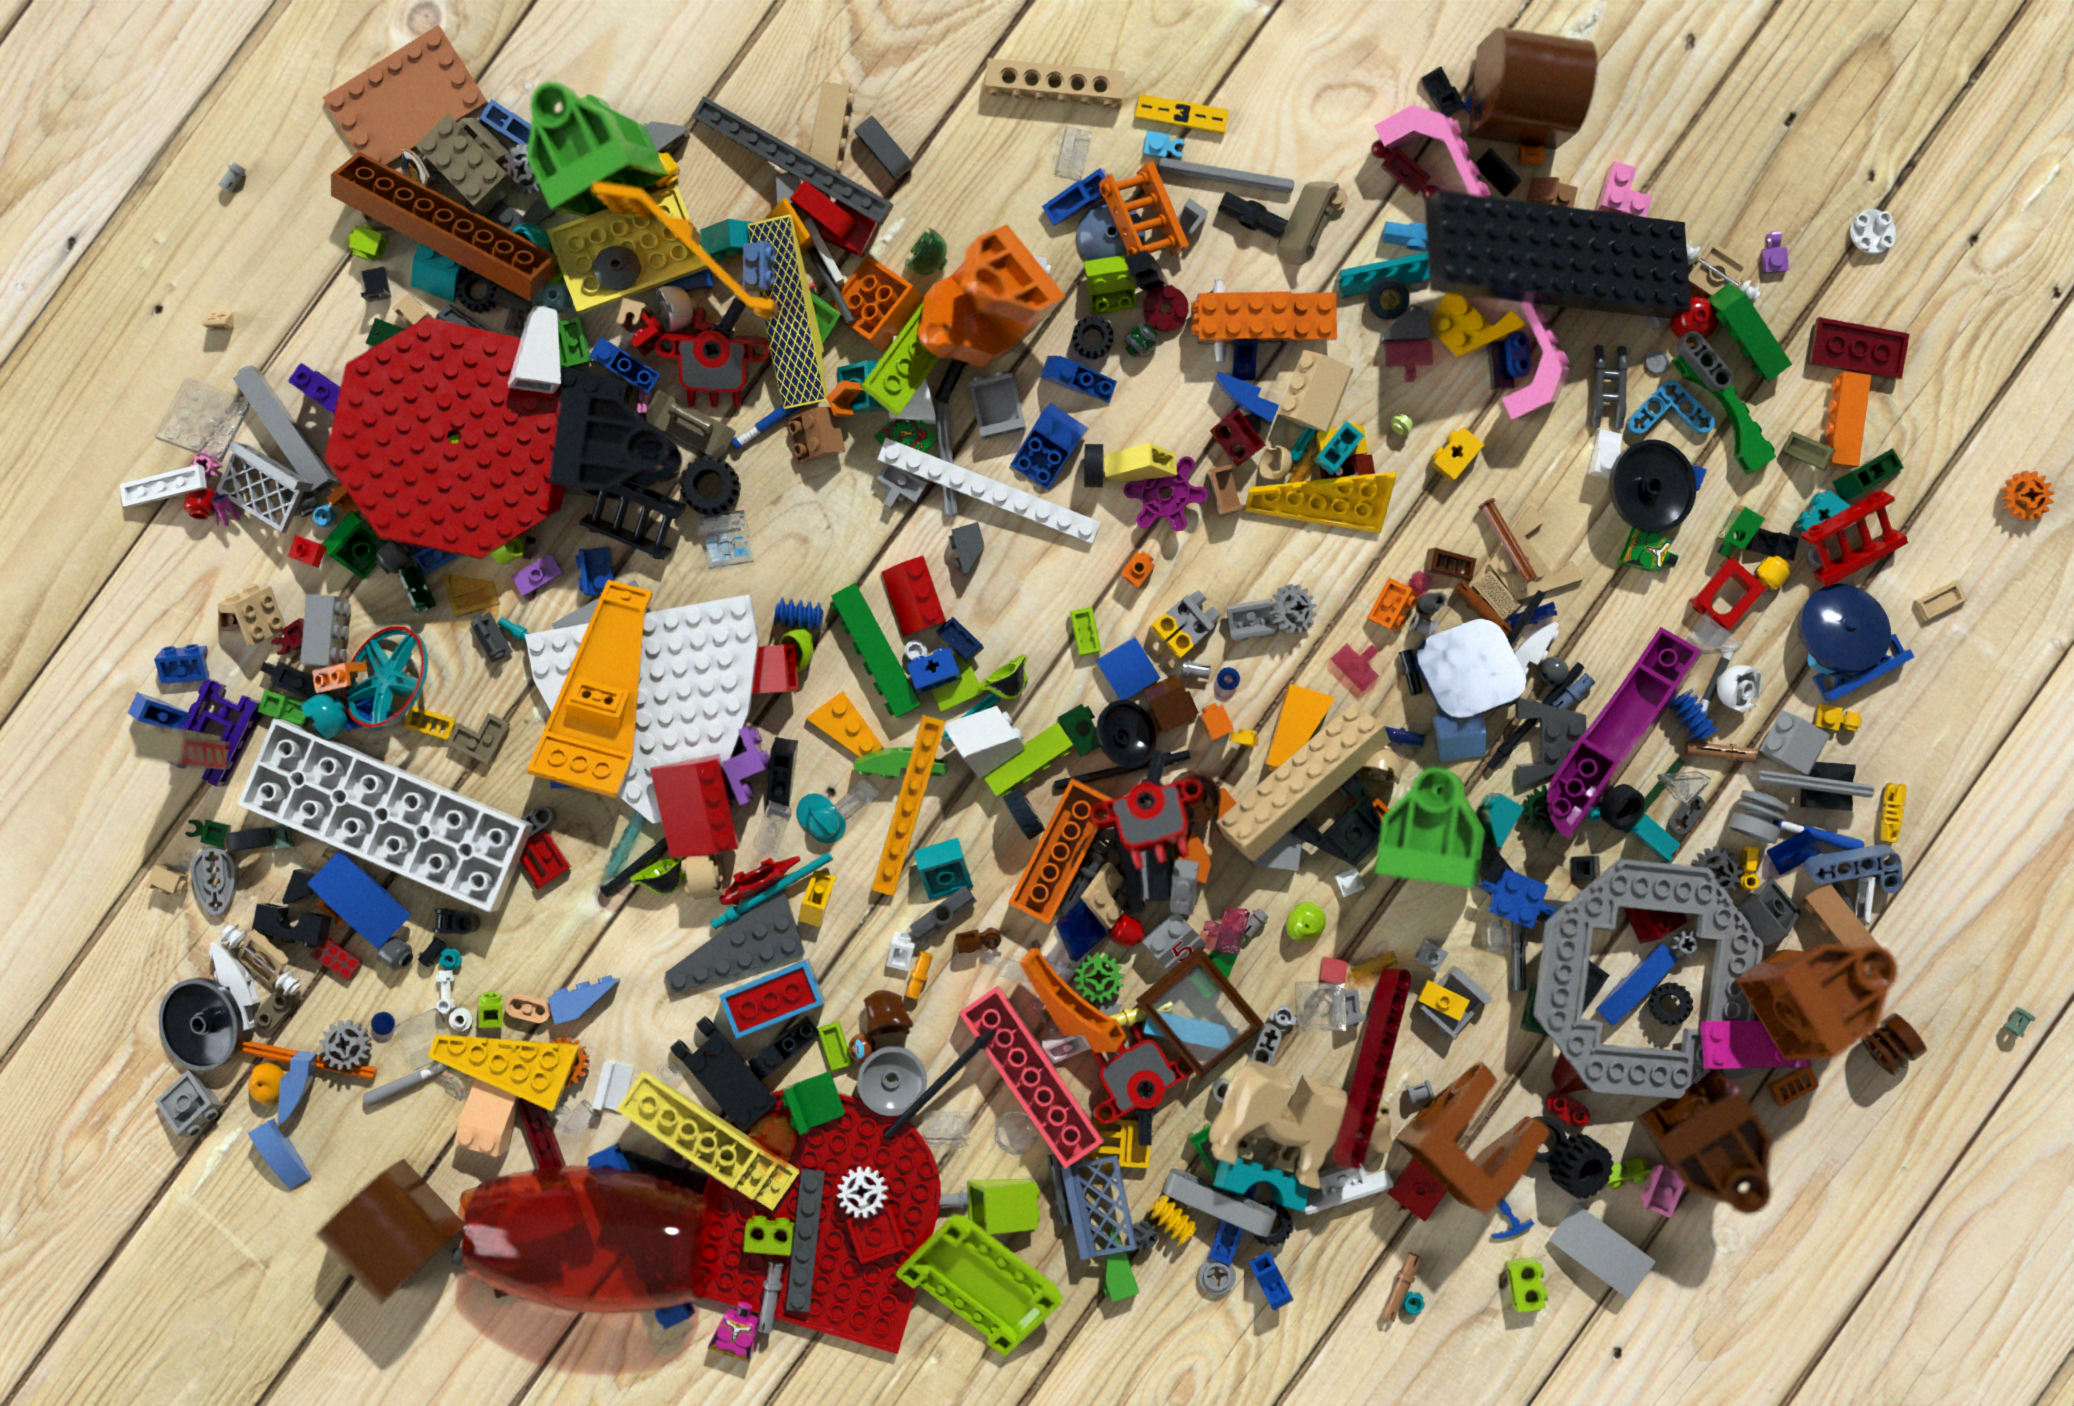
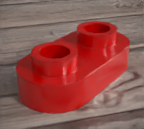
(1567, 1109)

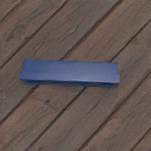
(1859, 679)

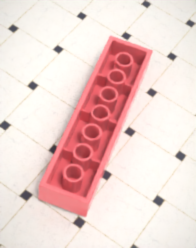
(1032, 1077)

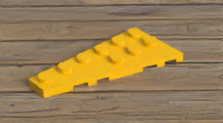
(1341, 502)
(520, 1067)

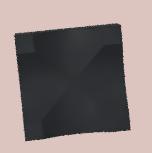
(1829, 800)

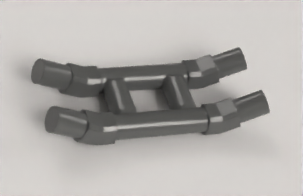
(1599, 396)

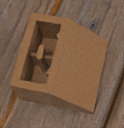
(815, 435)

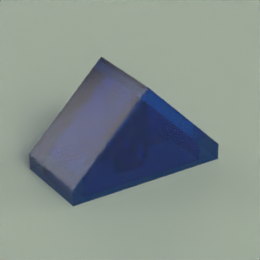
(1244, 358)

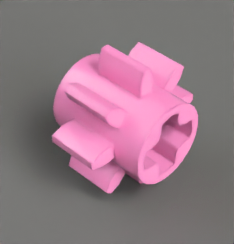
(212, 465)

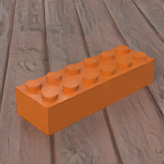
(1059, 852)

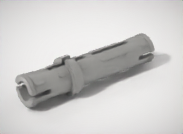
(772, 1286)

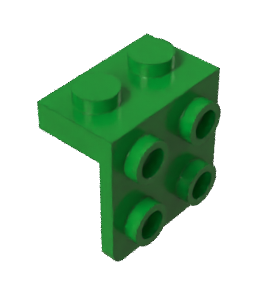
(813, 1102)

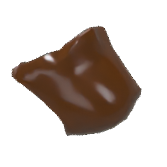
(886, 1013)

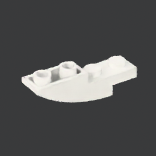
(1533, 648)
(235, 975)

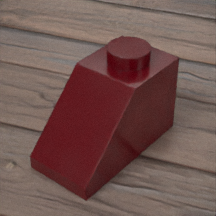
(1352, 466)

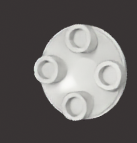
(1873, 231)

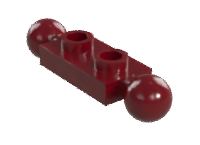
(1404, 170)

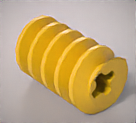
(1172, 1219)

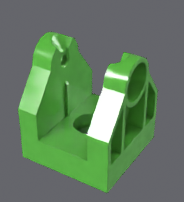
(586, 146)
(1433, 833)

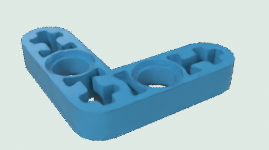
(1667, 402)

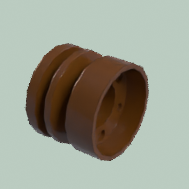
(1211, 796)
(1897, 1040)

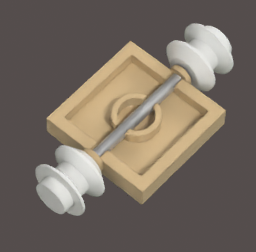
(1716, 269)
(261, 958)

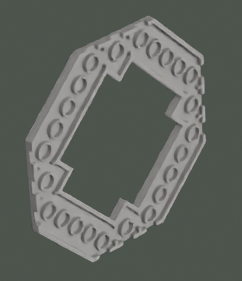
(1566, 966)

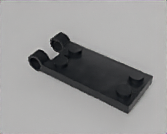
(727, 1077)

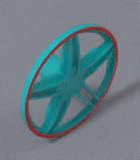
(387, 678)

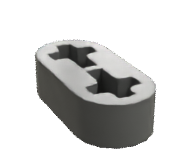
(1690, 818)

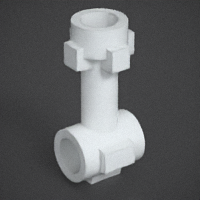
(446, 1003)

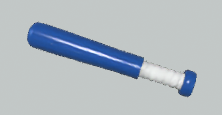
(764, 424)
(1826, 837)

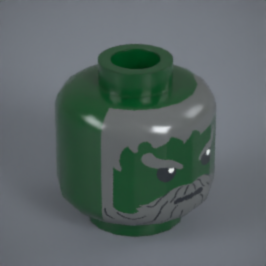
(1141, 340)

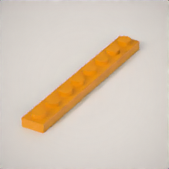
(908, 805)

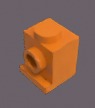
(1134, 577)

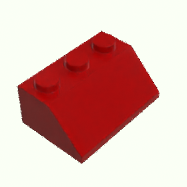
(913, 596)

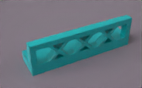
(1362, 278)

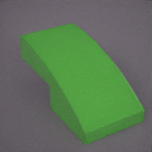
(283, 707)

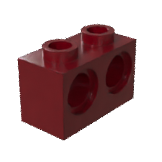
(1241, 435)

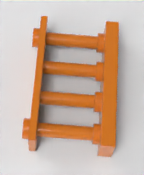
(1160, 204)

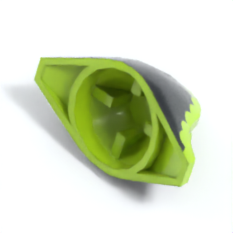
(1007, 680)
(663, 876)

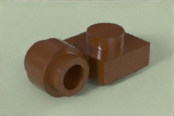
(972, 940)

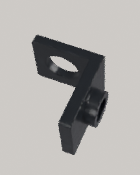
(375, 284)

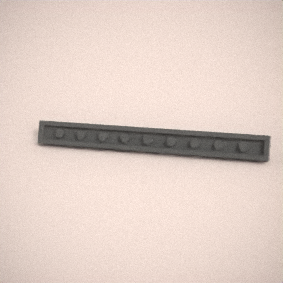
(793, 160)

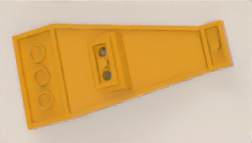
(636, 201)

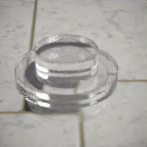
(668, 1072)

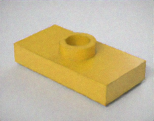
(1443, 1000)

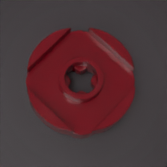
(1170, 296)

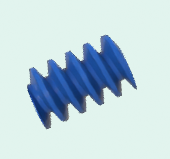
(799, 614)
(1691, 715)

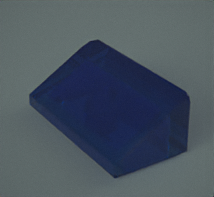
(1793, 851)

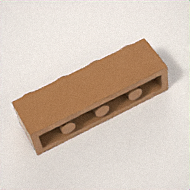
(1837, 919)

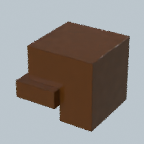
(1169, 704)

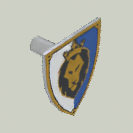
(416, 169)

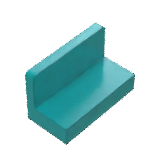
(1655, 838)

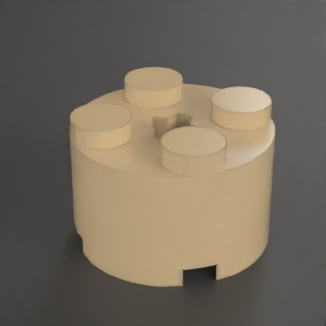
(704, 876)

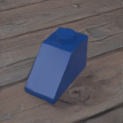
(156, 712)

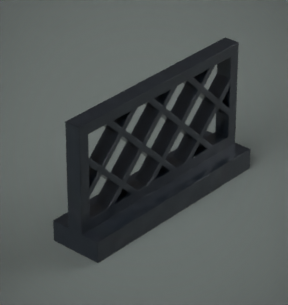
(1127, 872)

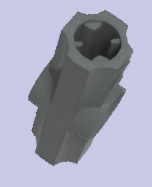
(931, 923)

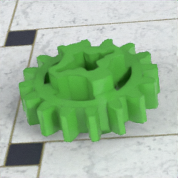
(1098, 967)

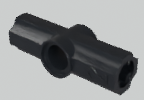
(1252, 215)

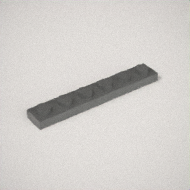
(805, 1240)

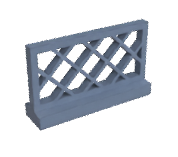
(1081, 1216)

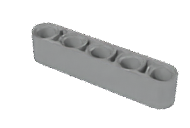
(1219, 1202)

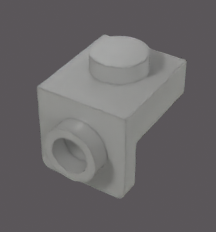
(1353, 1013)

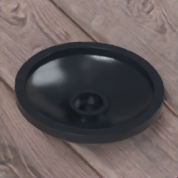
(1134, 731)

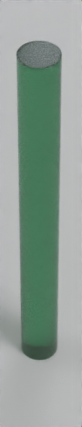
(1657, 789)

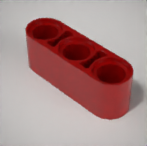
(822, 210)

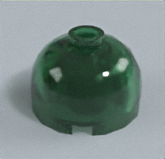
(928, 253)

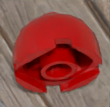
(1699, 319)

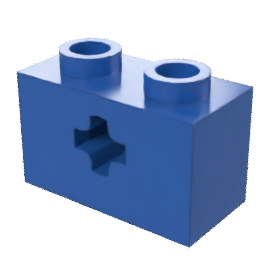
(946, 670)

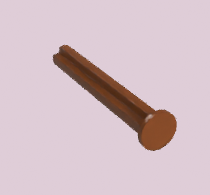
(1508, 540)

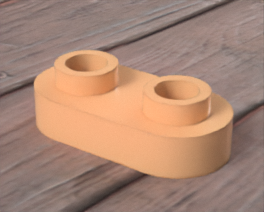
(529, 1008)

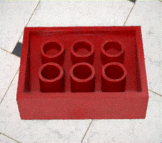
(695, 807)

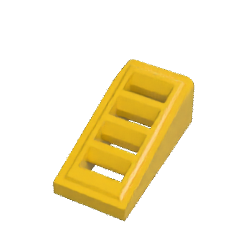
(410, 716)

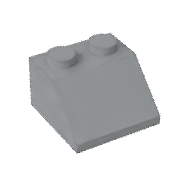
(1794, 743)

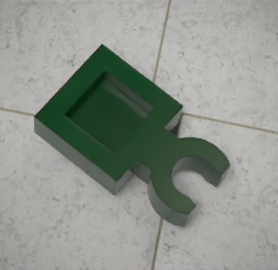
(211, 832)

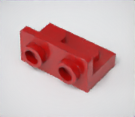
(646, 338)

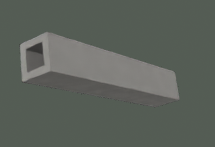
(283, 428)

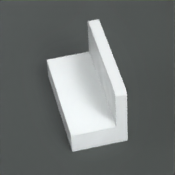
(612, 1085)

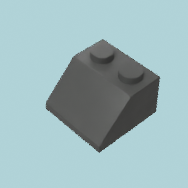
(1769, 912)

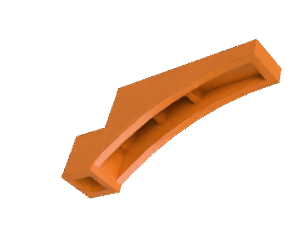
(1068, 1009)

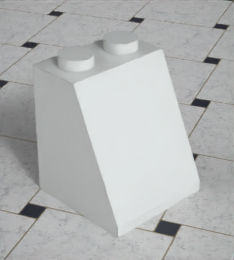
(985, 739)

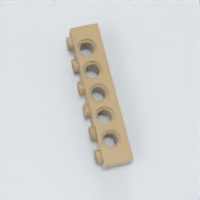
(1044, 73)

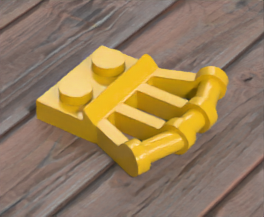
(1129, 1152)

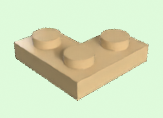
(1099, 895)

